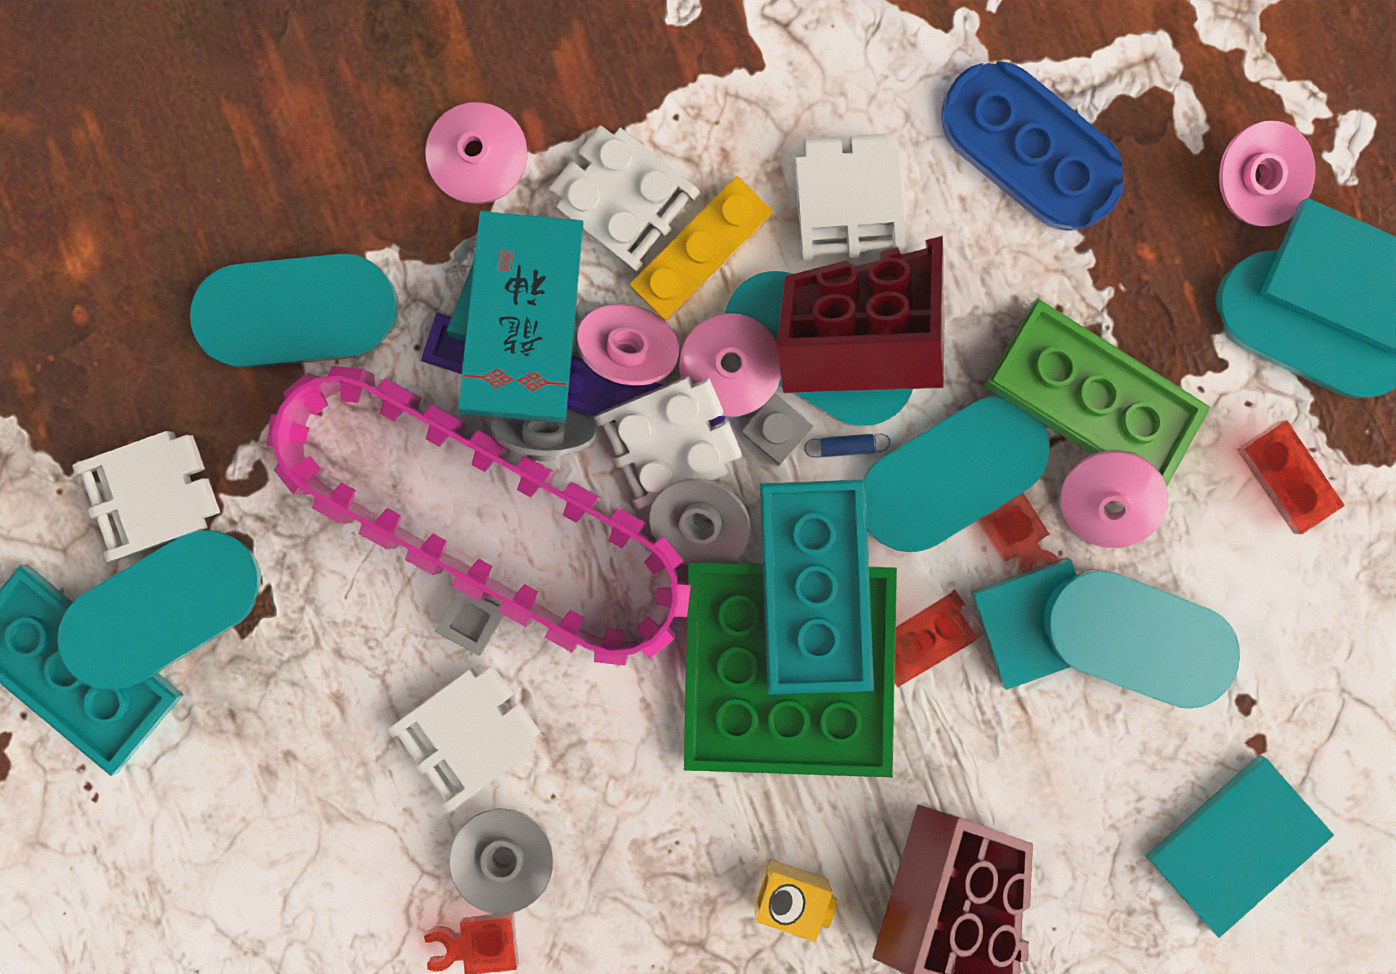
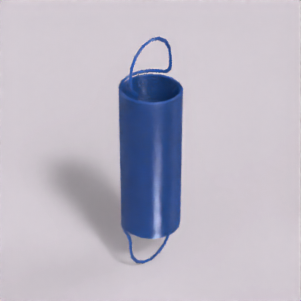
(847, 445)

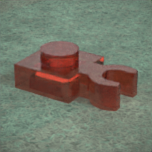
(1016, 531)
(483, 944)

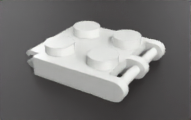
(621, 194)
(849, 196)
(669, 437)
(148, 493)
(467, 735)

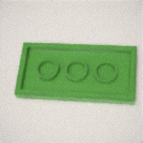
(1094, 391)

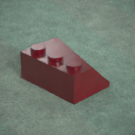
(865, 324)
(957, 899)

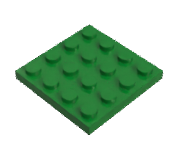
(727, 702)

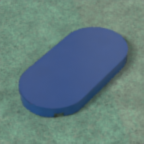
(1032, 145)

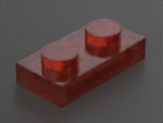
(1290, 477)
(933, 636)

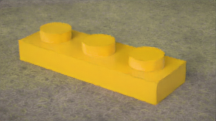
(701, 249)

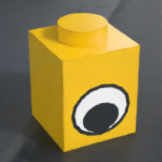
(795, 901)

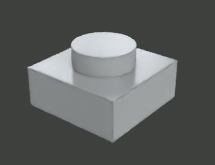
(777, 429)
(470, 622)

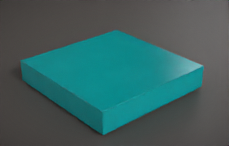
(1014, 626)

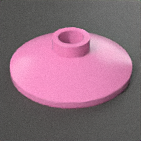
(1284, 167)
(483, 176)
(751, 342)
(627, 344)
(1109, 478)

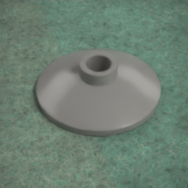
(545, 439)
(697, 539)
(498, 886)

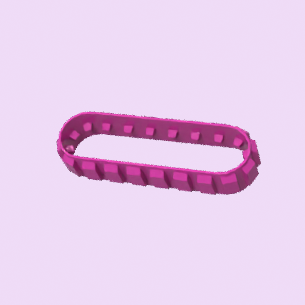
(289, 432)

